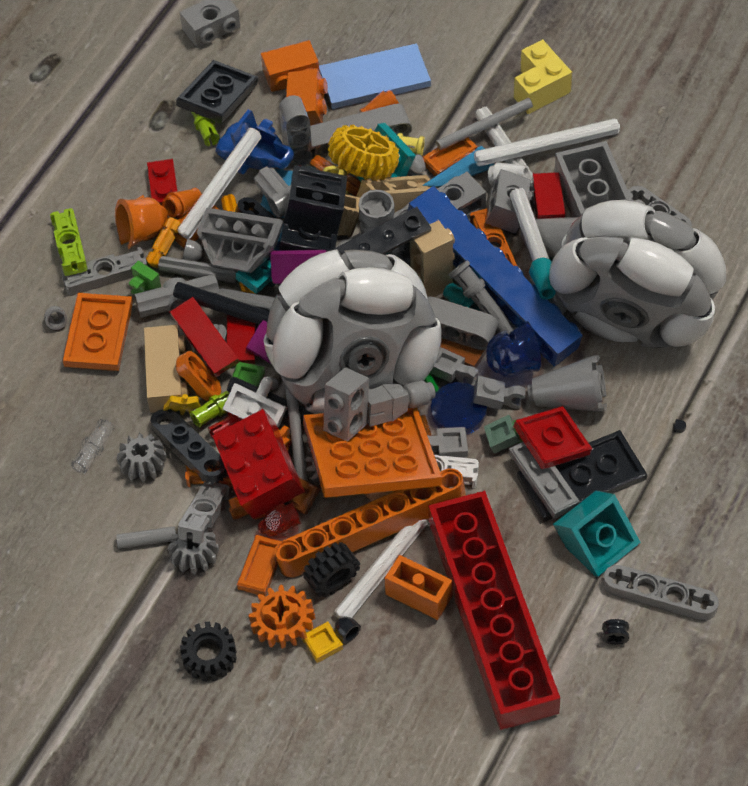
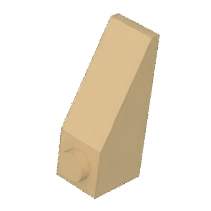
(400, 188)

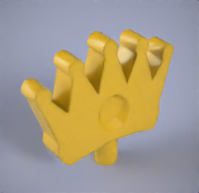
(182, 403)

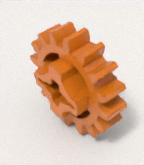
(268, 612)

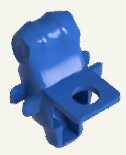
(268, 151)

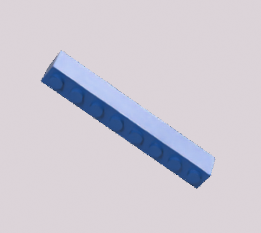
(502, 280)

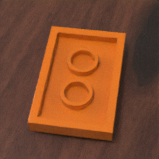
(98, 331)

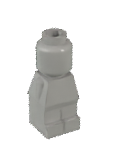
(393, 400)

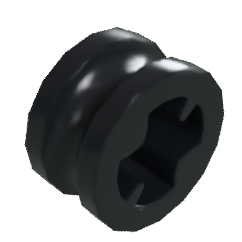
(615, 631)

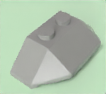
(238, 239)

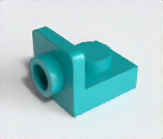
(257, 279)

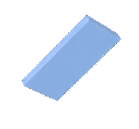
(368, 75)

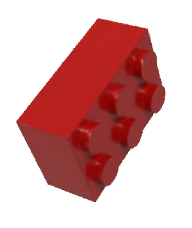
(258, 463)

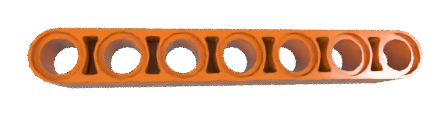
(356, 526)

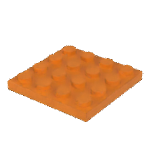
(375, 459)

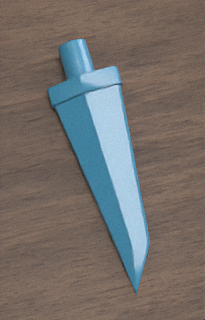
(464, 165)

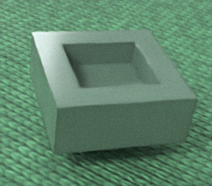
(501, 434)

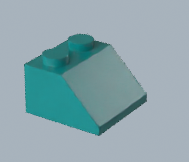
(597, 532)

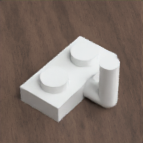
(245, 402)

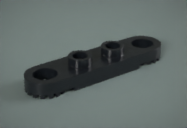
(188, 446)

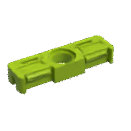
(72, 253)

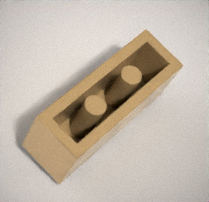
(433, 258)
(161, 352)

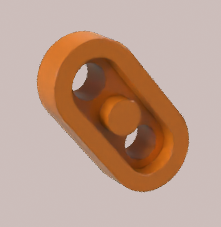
(198, 375)

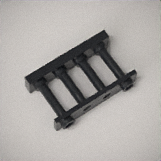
(392, 236)

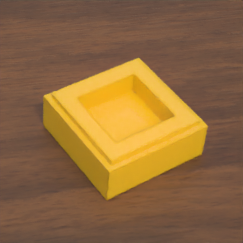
(322, 642)

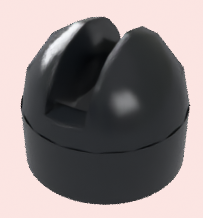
(347, 629)

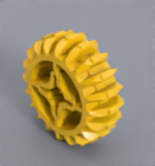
(363, 152)

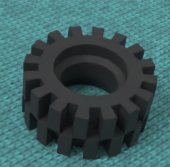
(331, 569)
(204, 636)

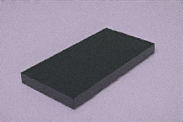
(607, 469)

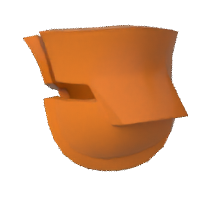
(139, 219)

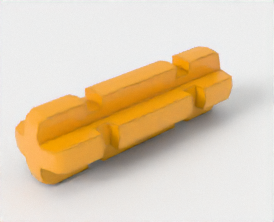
(163, 242)

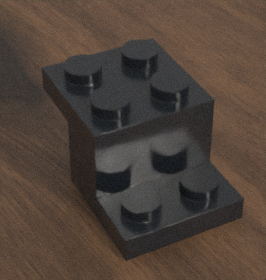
(313, 210)

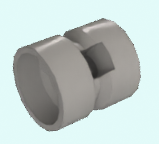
(375, 209)

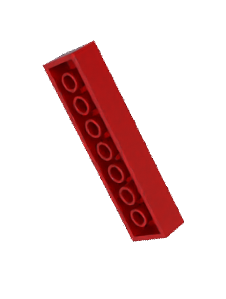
(493, 611)

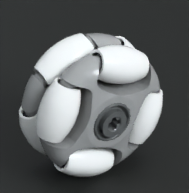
(638, 275)
(352, 314)

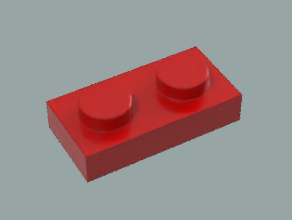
(161, 179)

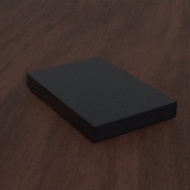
(217, 91)

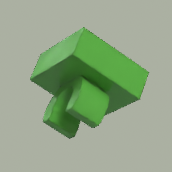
(143, 278)

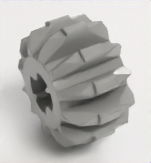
(141, 457)
(186, 556)

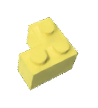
(542, 76)

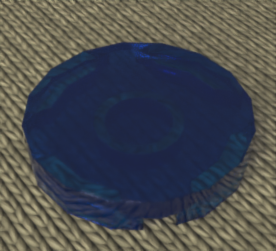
(455, 407)

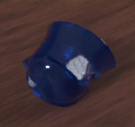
(514, 352)

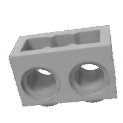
(346, 404)

